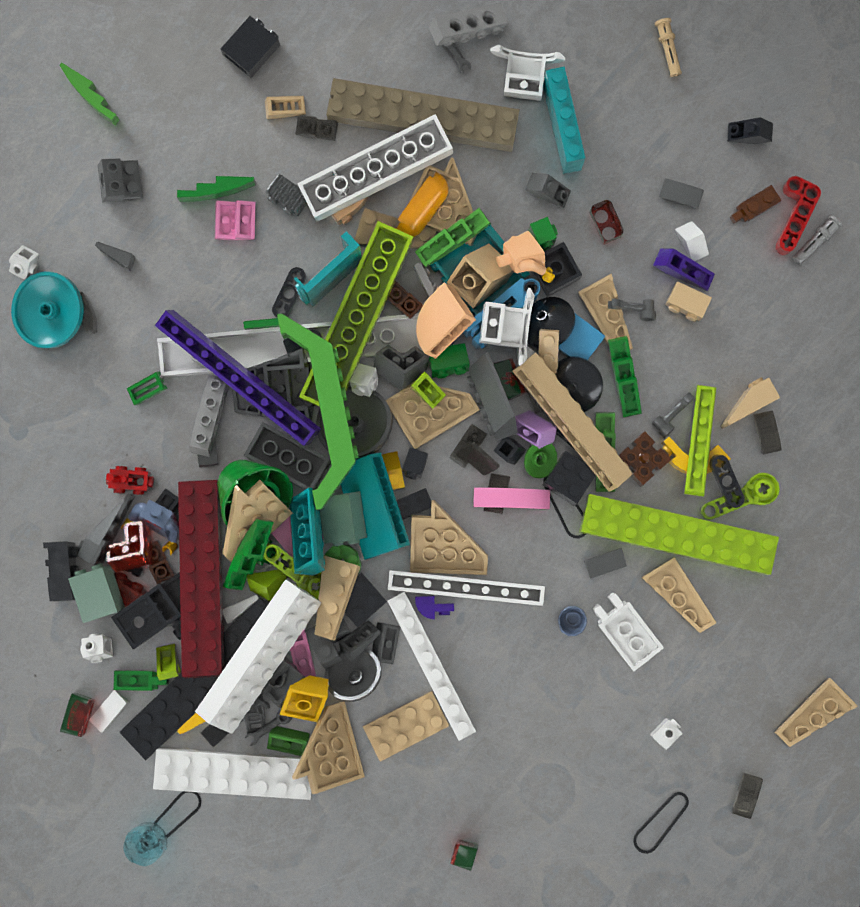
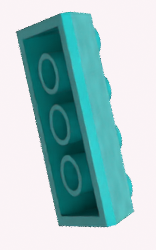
(306, 534)

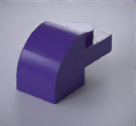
(427, 606)

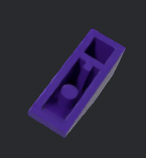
(683, 268)

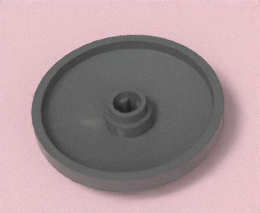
(370, 422)

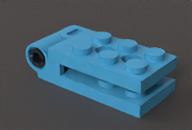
(514, 295)

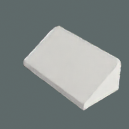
(108, 711)

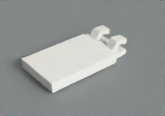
(627, 632)

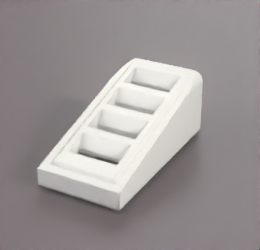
(235, 611)

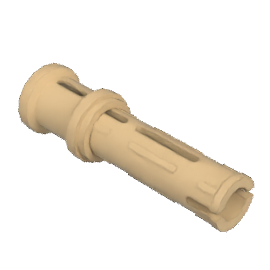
(664, 39)

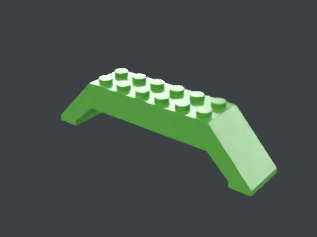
(332, 407)

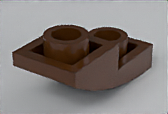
(404, 301)
(161, 568)

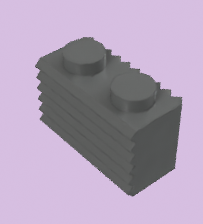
(286, 194)

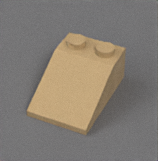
(758, 395)

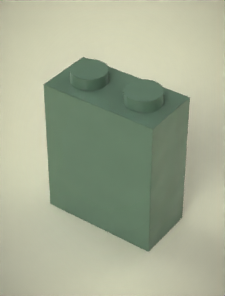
(343, 519)
(96, 592)

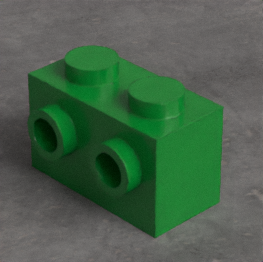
(544, 233)
(451, 361)

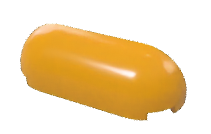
(423, 205)

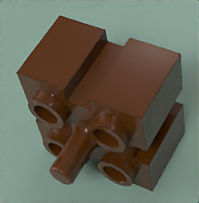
(644, 458)

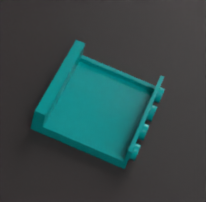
(449, 263)
(331, 274)

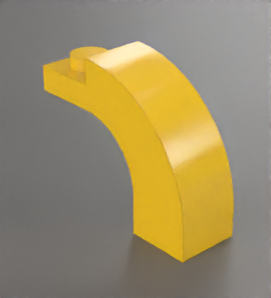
(680, 458)

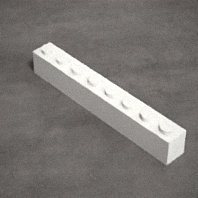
(466, 588)
(431, 666)

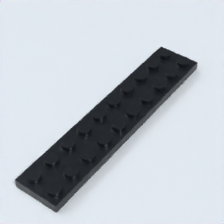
(183, 695)

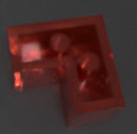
(134, 551)

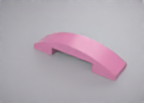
(511, 498)
(302, 655)

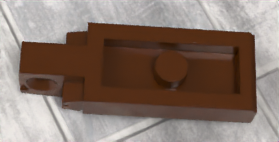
(756, 205)

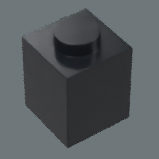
(510, 450)

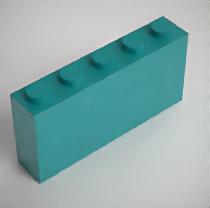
(563, 120)
(380, 509)

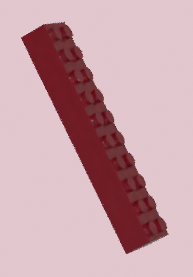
(201, 579)

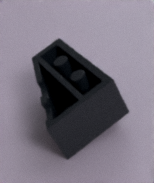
(61, 567)

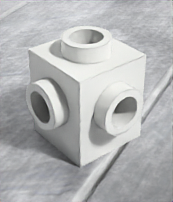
(24, 262)
(96, 647)

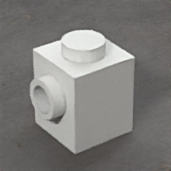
(364, 380)
(666, 733)

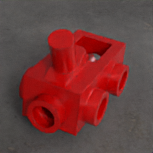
(123, 479)

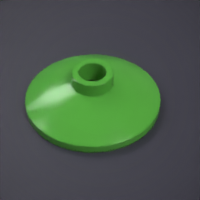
(544, 464)

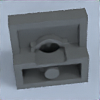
(119, 180)
(282, 678)

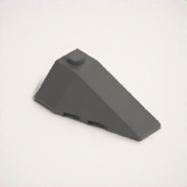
(94, 546)

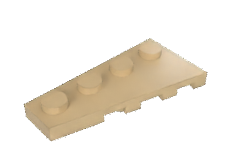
(679, 592)

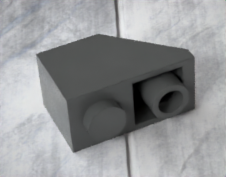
(548, 189)

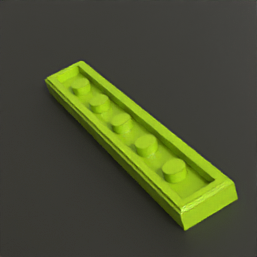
(700, 440)

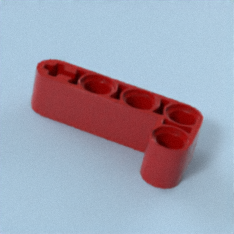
(795, 217)

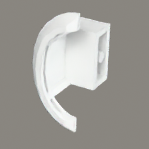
(525, 72)
(507, 325)

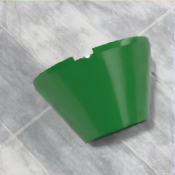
(246, 475)

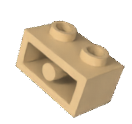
(688, 301)

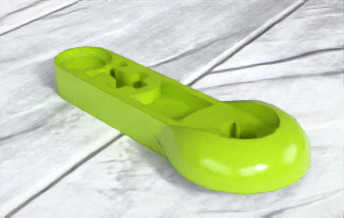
(750, 493)
(301, 580)

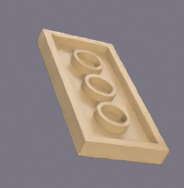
(405, 726)

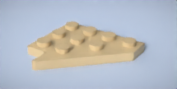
(456, 203)
(422, 422)
(256, 503)
(443, 546)
(331, 752)

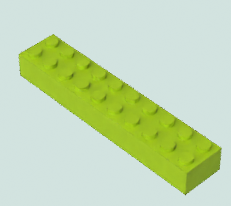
(363, 302)
(679, 534)

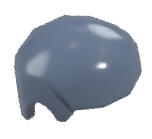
(572, 621)

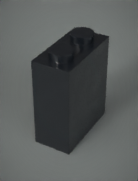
(250, 46)

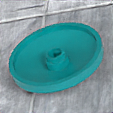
(47, 310)

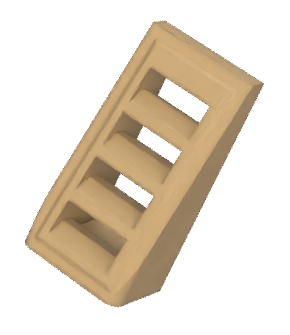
(285, 112)

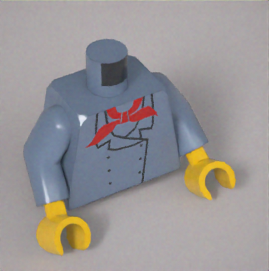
(158, 520)

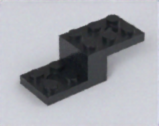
(157, 607)

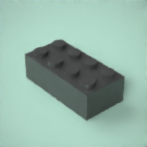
(300, 463)

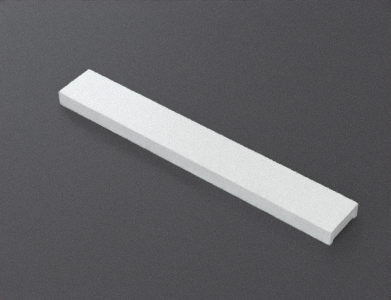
(264, 344)

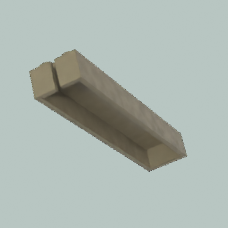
(399, 109)

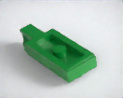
(137, 680)

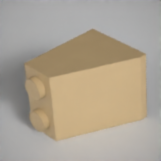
(479, 275)

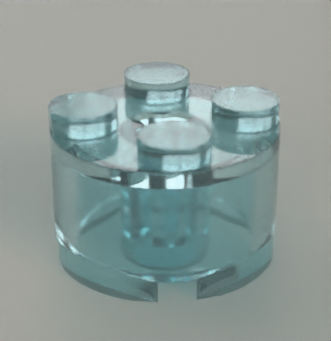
(141, 854)

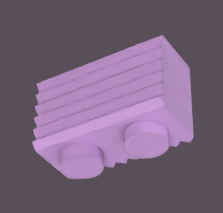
(535, 429)

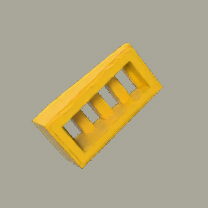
(194, 721)

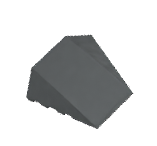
(283, 375)

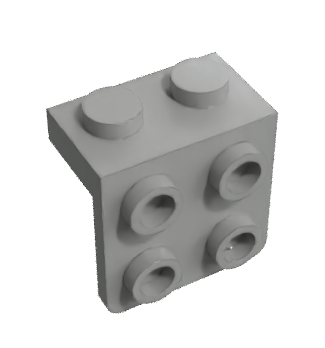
(417, 283)

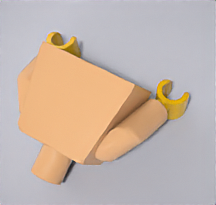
(525, 254)

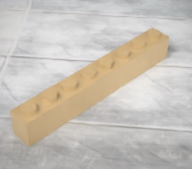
(572, 422)

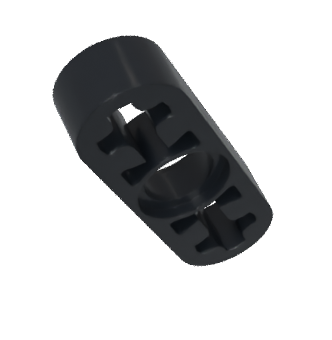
(289, 278)
(726, 466)

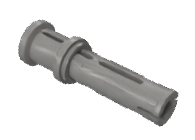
(823, 234)

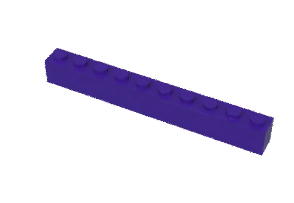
(238, 377)

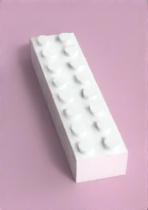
(376, 168)
(258, 657)
(229, 773)

